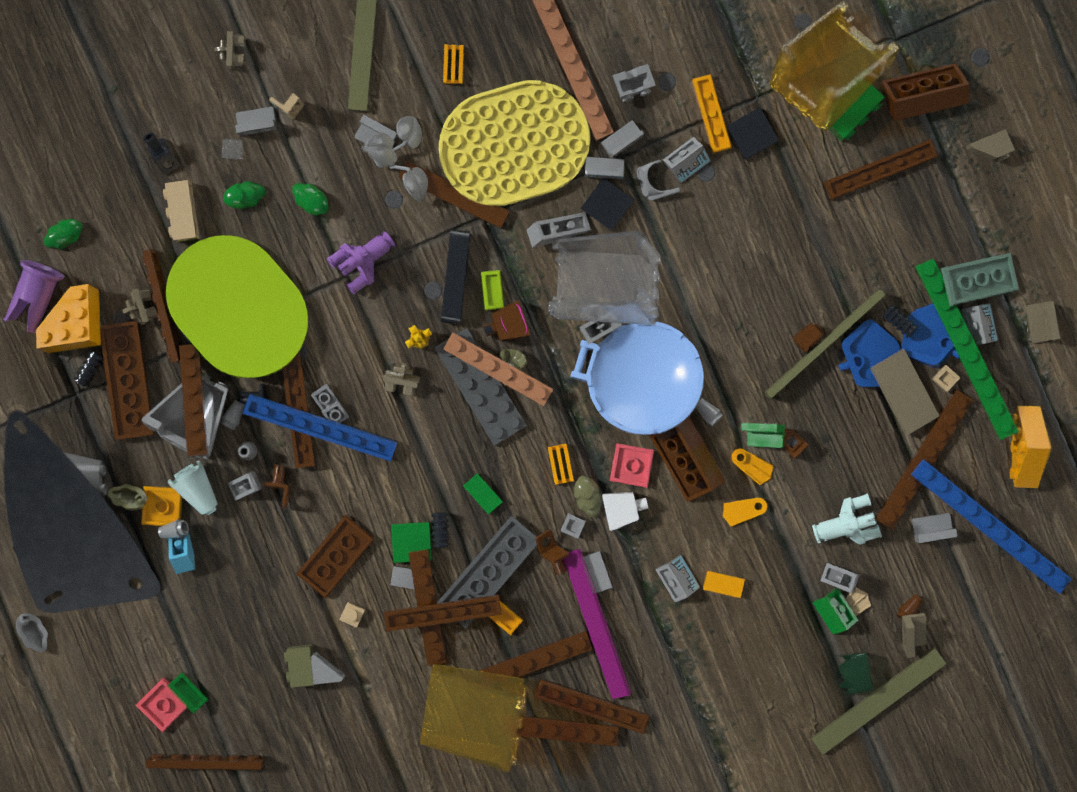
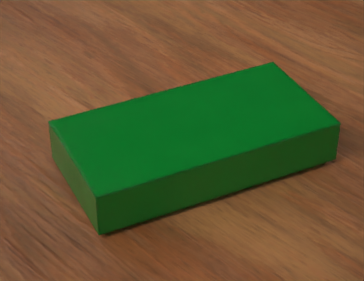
(482, 493)
(187, 693)

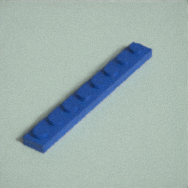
(320, 427)

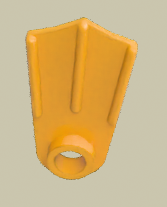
(753, 466)
(743, 510)

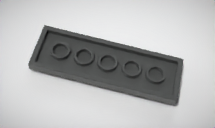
(483, 394)
(493, 564)

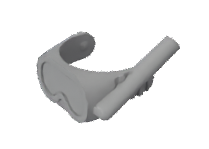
(647, 189)

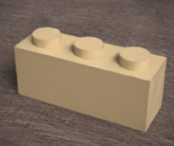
(181, 211)

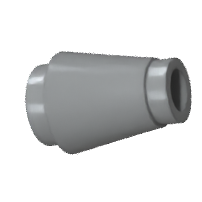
(708, 412)
(233, 415)
(252, 450)
(175, 529)

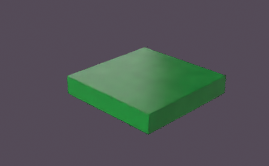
(408, 538)

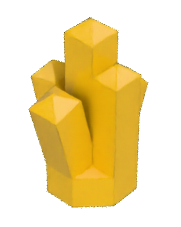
(419, 338)

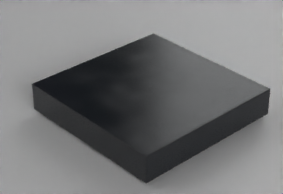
(752, 133)
(607, 204)

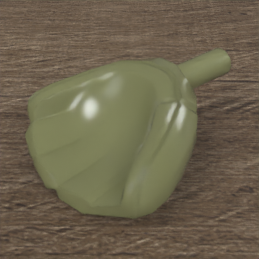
(514, 357)

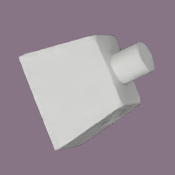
(622, 508)

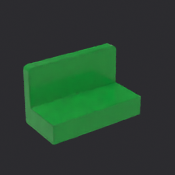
(764, 434)
(835, 611)

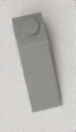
(545, 231)

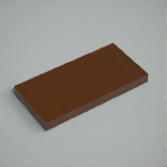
(335, 556)

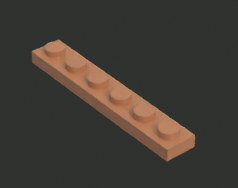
(498, 369)

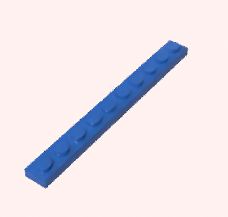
(991, 526)

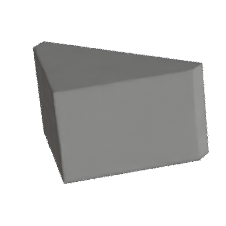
(595, 330)
(245, 485)
(839, 577)
(324, 671)

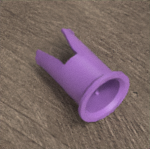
(34, 287)

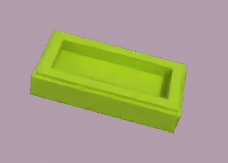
(492, 290)

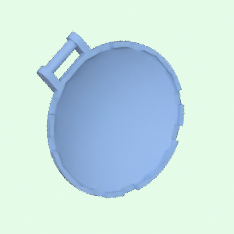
(642, 377)

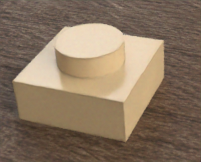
(945, 378)
(352, 614)

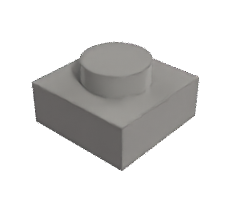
(573, 525)

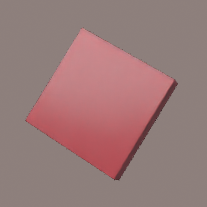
(631, 465)
(161, 705)

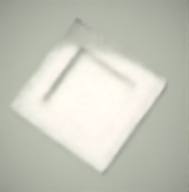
(232, 149)

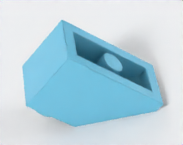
(181, 554)

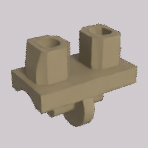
(233, 41)
(138, 298)
(401, 376)

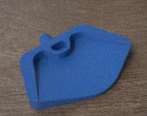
(930, 341)
(866, 348)

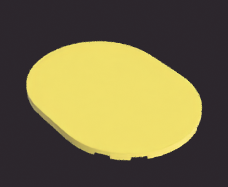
(514, 143)

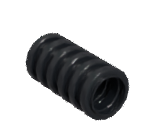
(900, 321)
(88, 369)
(440, 530)

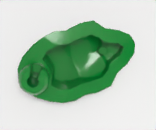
(243, 195)
(310, 199)
(63, 234)

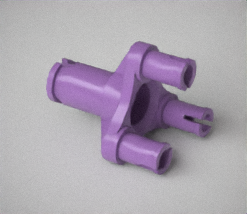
(362, 258)

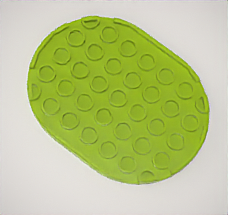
(237, 306)

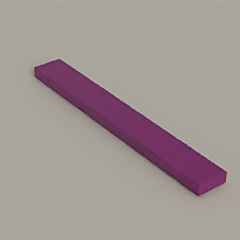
(596, 624)

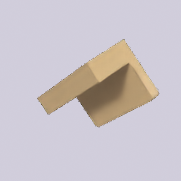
(291, 107)

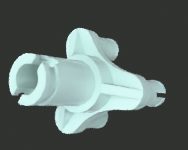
(848, 524)

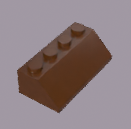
(926, 92)
(688, 460)

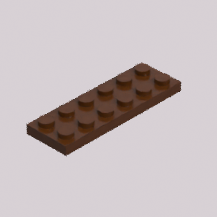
(126, 379)

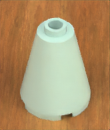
(195, 488)

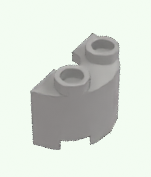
(634, 82)

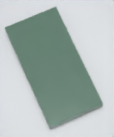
(980, 279)

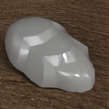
(32, 632)

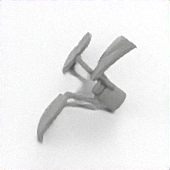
(381, 151)

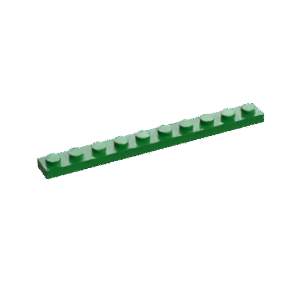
(967, 350)

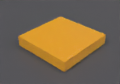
(162, 506)

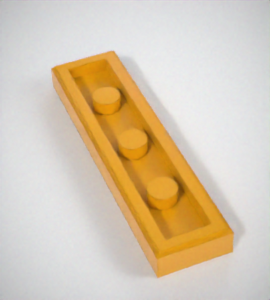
(711, 113)

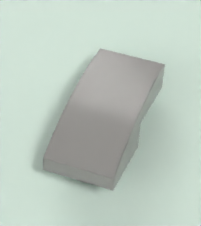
(329, 404)

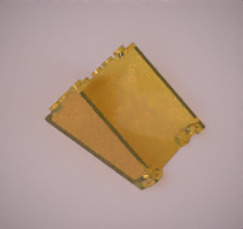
(829, 67)
(474, 715)

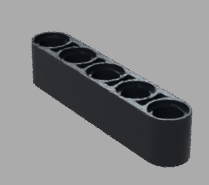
(455, 276)

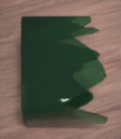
(856, 673)

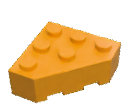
(72, 321)
(1029, 447)

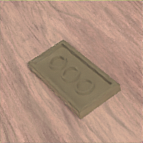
(904, 392)

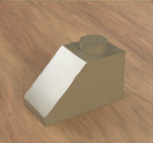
(993, 146)

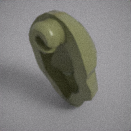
(588, 496)
(128, 497)

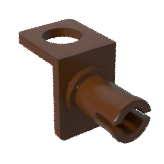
(277, 483)
(552, 552)

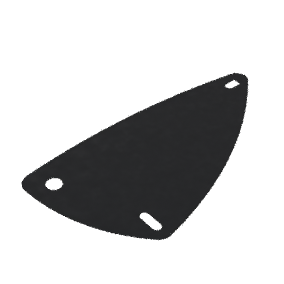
(65, 528)

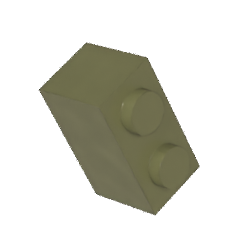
(299, 665)

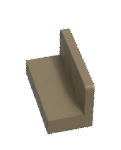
(1042, 322)
(913, 633)

